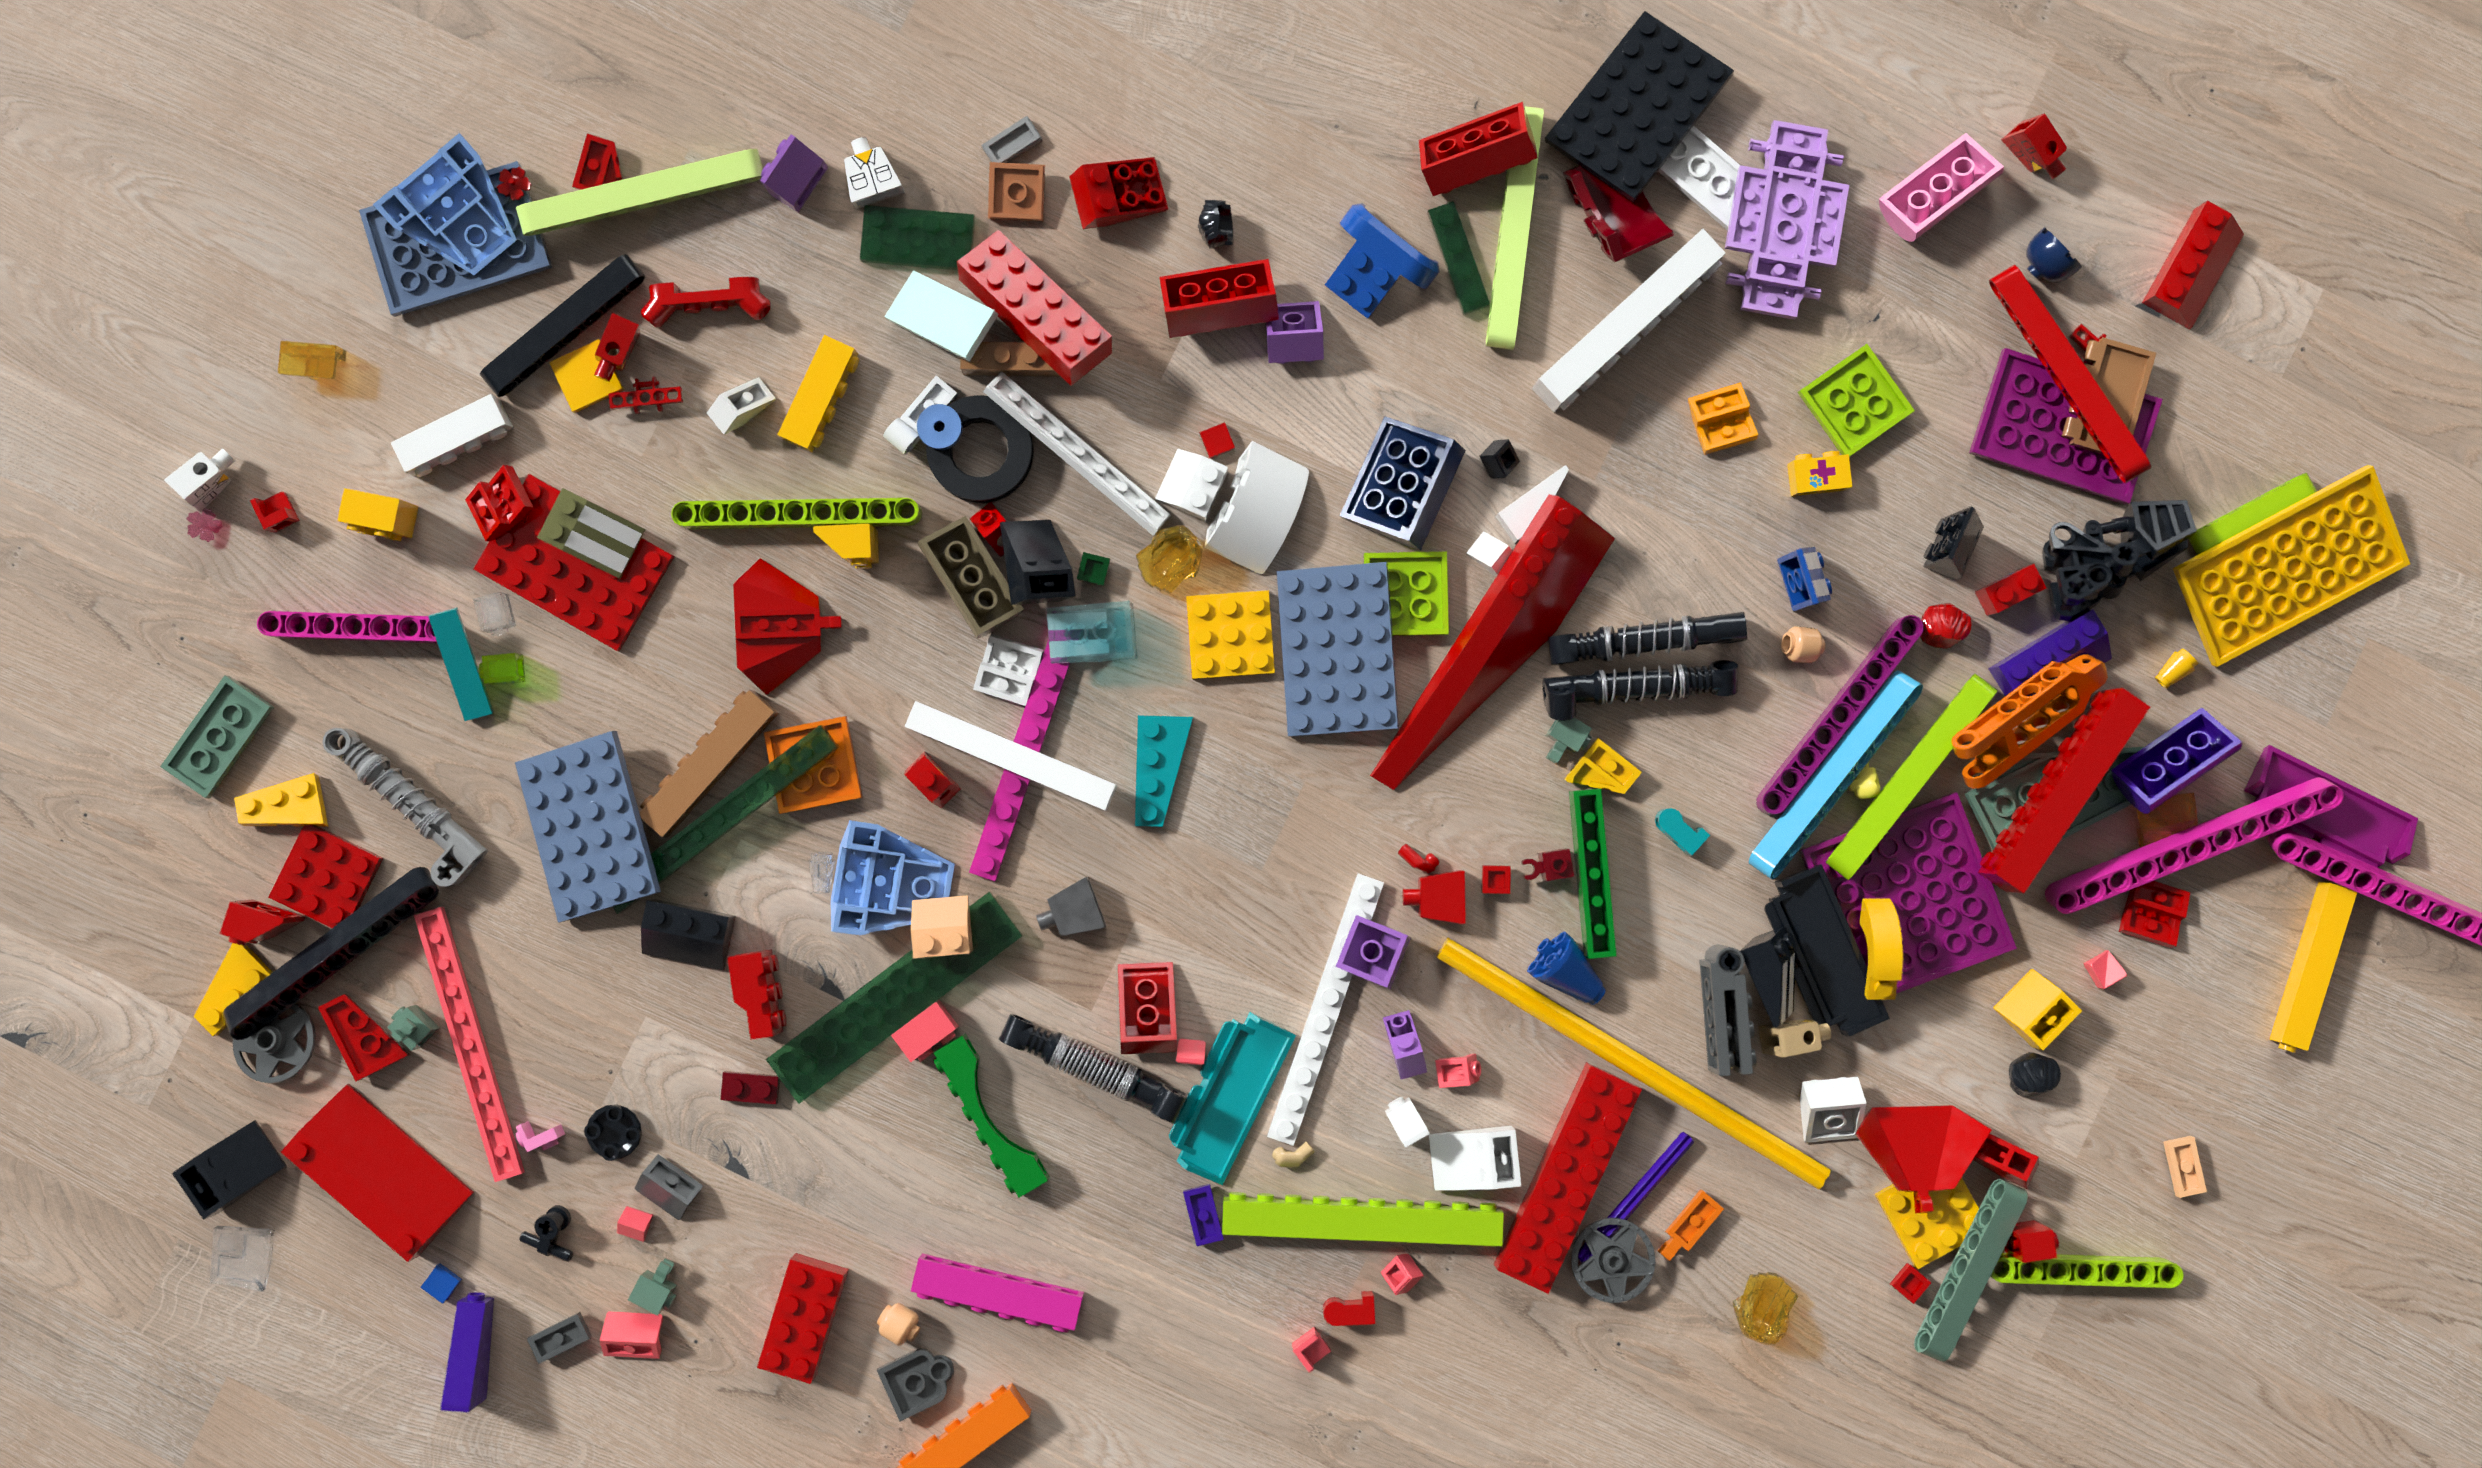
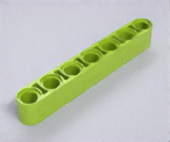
(2095, 1271)

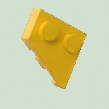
(1603, 769)

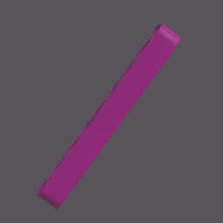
(1851, 709)

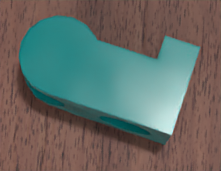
(1671, 824)

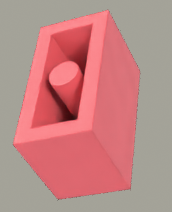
(925, 1031)

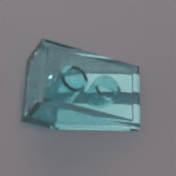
(1092, 632)

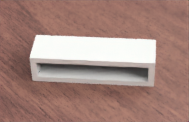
(452, 435)

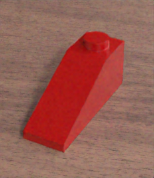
(2007, 1160)

